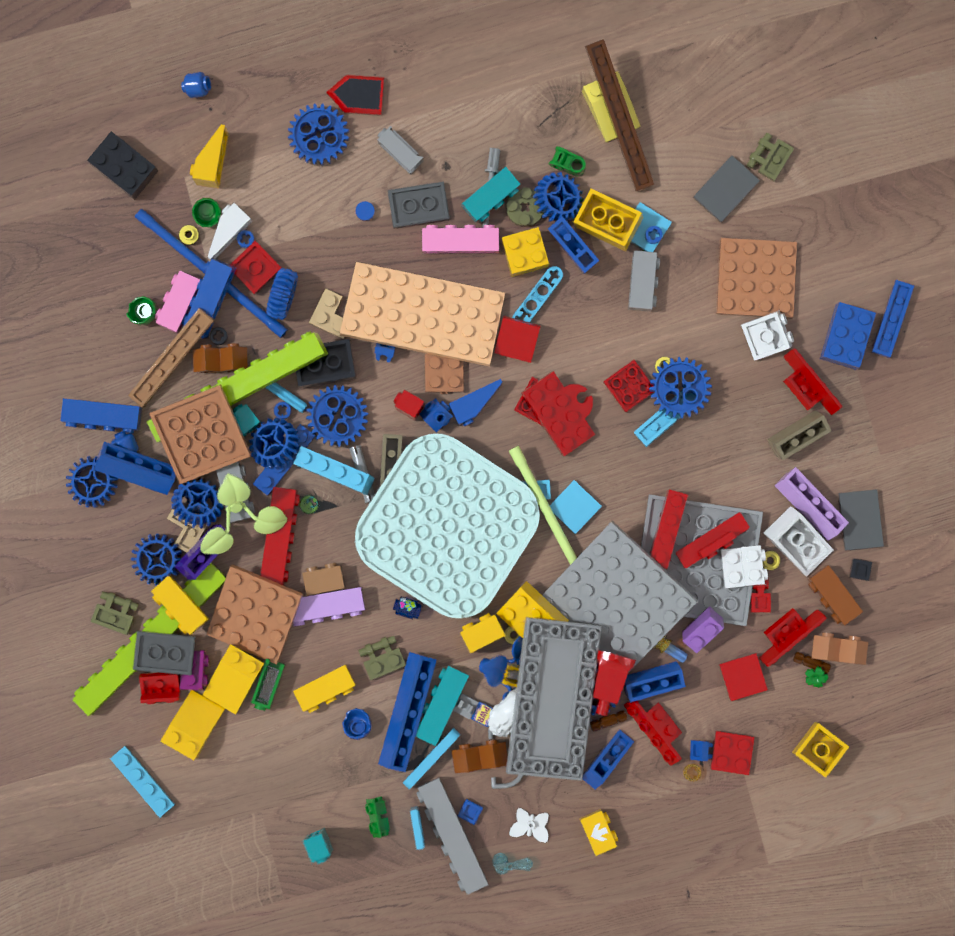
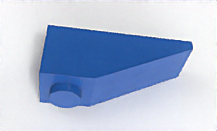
(573, 245)
(469, 406)
(607, 759)

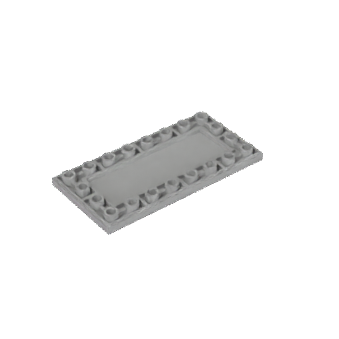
(553, 699)

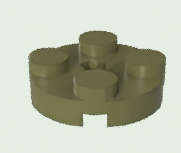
(514, 205)

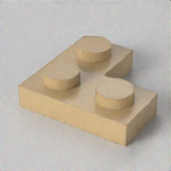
(324, 314)
(188, 536)

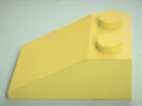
(597, 106)

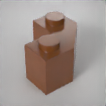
(219, 359)
(480, 757)

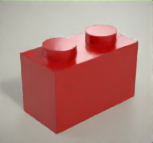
(408, 404)

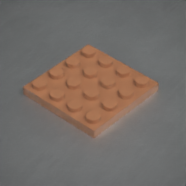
(756, 277)
(200, 434)
(254, 614)

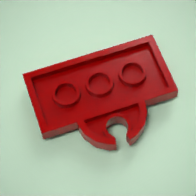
(560, 411)

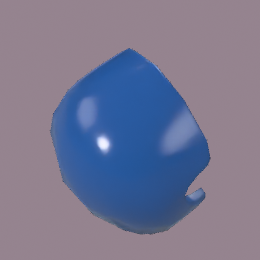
(357, 724)

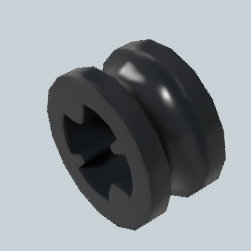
(214, 332)

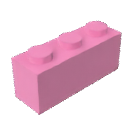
(177, 302)

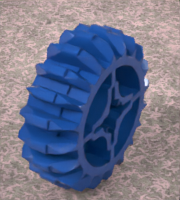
(563, 190)
(282, 294)
(273, 432)
(90, 490)
(205, 514)
(150, 567)

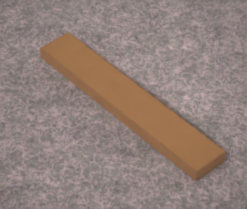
(171, 357)

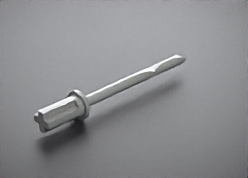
(492, 169)

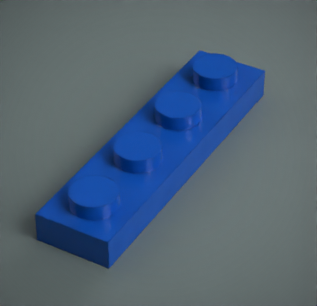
(892, 318)
(271, 477)

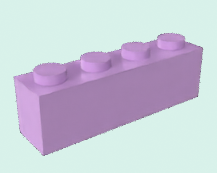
(811, 504)
(330, 604)

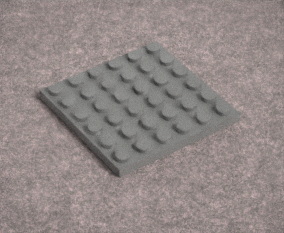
(705, 576)
(623, 592)

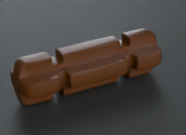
(810, 662)
(607, 721)

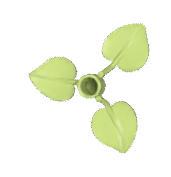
(232, 494)

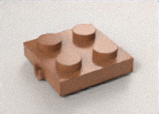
(443, 374)

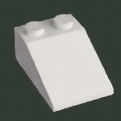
(798, 541)

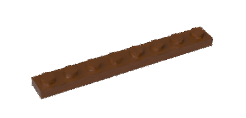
(619, 115)

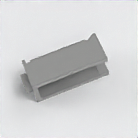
(399, 149)

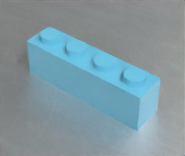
(334, 470)

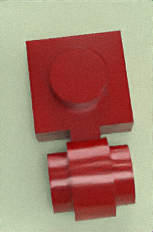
(761, 601)

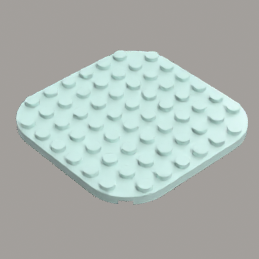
(447, 526)

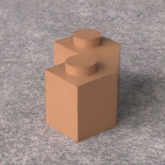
(840, 650)

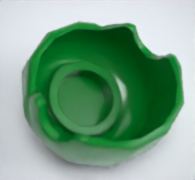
(206, 212)
(142, 311)

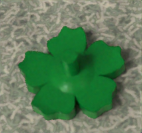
(816, 677)

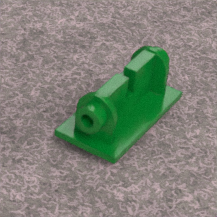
(378, 826)

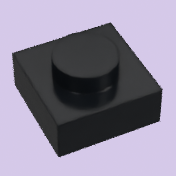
(860, 569)

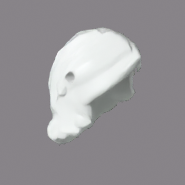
(502, 715)

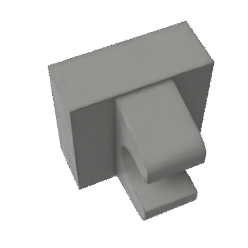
(465, 706)

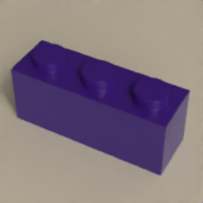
(194, 560)

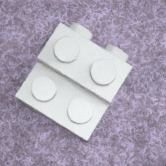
(768, 335)
(743, 566)

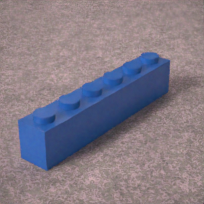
(407, 712)

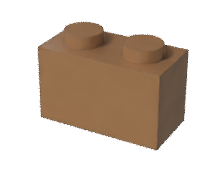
(323, 580)

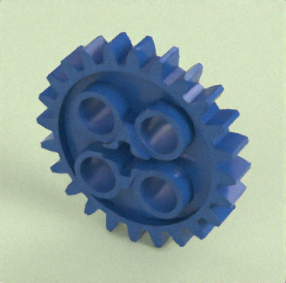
(325, 150)
(663, 388)
(321, 408)

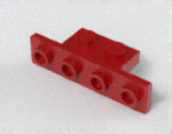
(807, 385)
(713, 540)
(788, 632)
(658, 728)

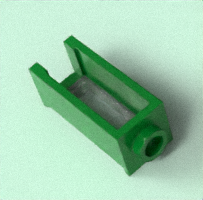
(267, 685)

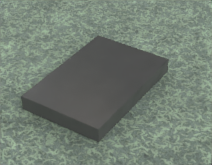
(726, 189)
(418, 205)
(864, 519)
(164, 653)

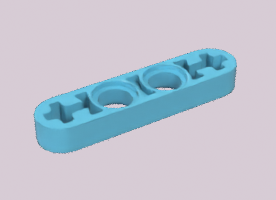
(539, 299)
(431, 758)

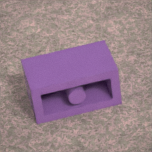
(703, 629)

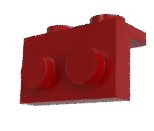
(159, 687)

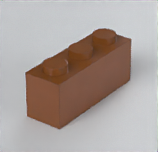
(834, 596)

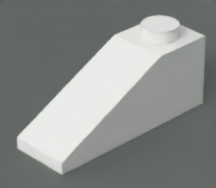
(229, 226)

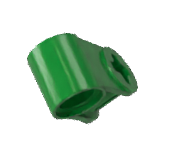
(566, 161)

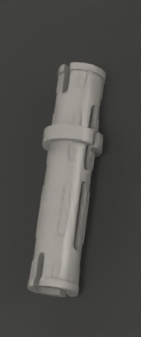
(360, 464)

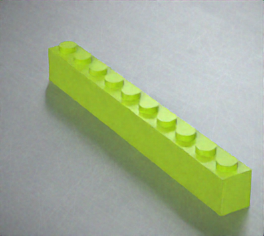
(267, 371)
(120, 669)

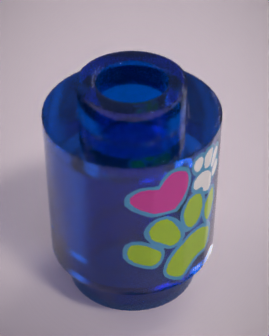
(407, 608)

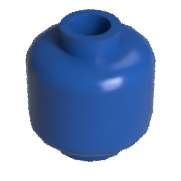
(196, 85)
(125, 441)

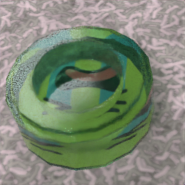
(309, 504)

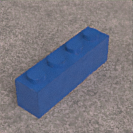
(211, 290)
(101, 415)
(135, 468)

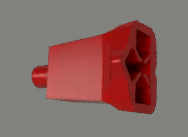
(610, 679)

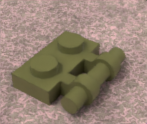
(775, 160)
(112, 618)
(384, 663)

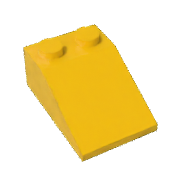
(210, 161)
(233, 679)
(192, 725)

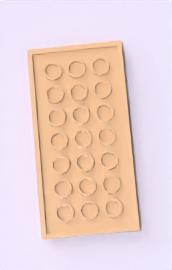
(422, 314)

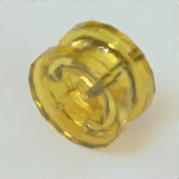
(663, 644)
(687, 776)

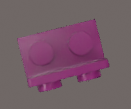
(198, 678)

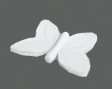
(531, 825)

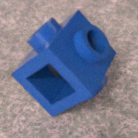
(436, 414)

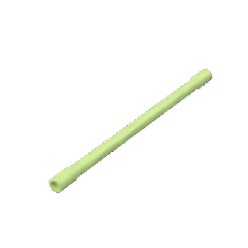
(521, 463)

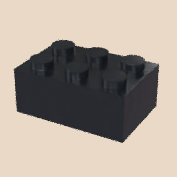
(122, 165)
(331, 368)

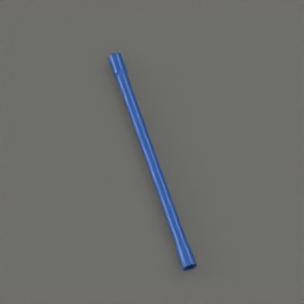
(151, 223)

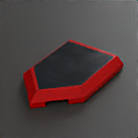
(358, 94)

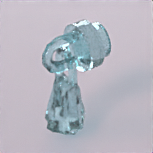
(501, 861)

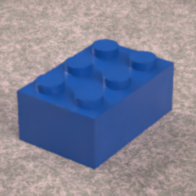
(847, 335)

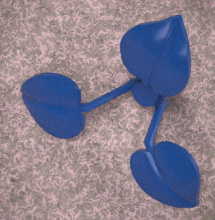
(495, 668)

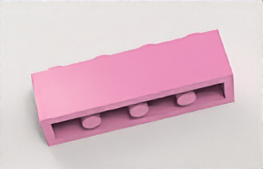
(460, 239)

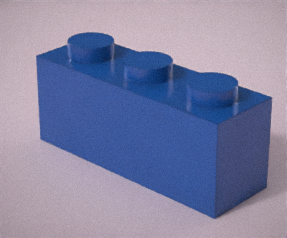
(654, 681)

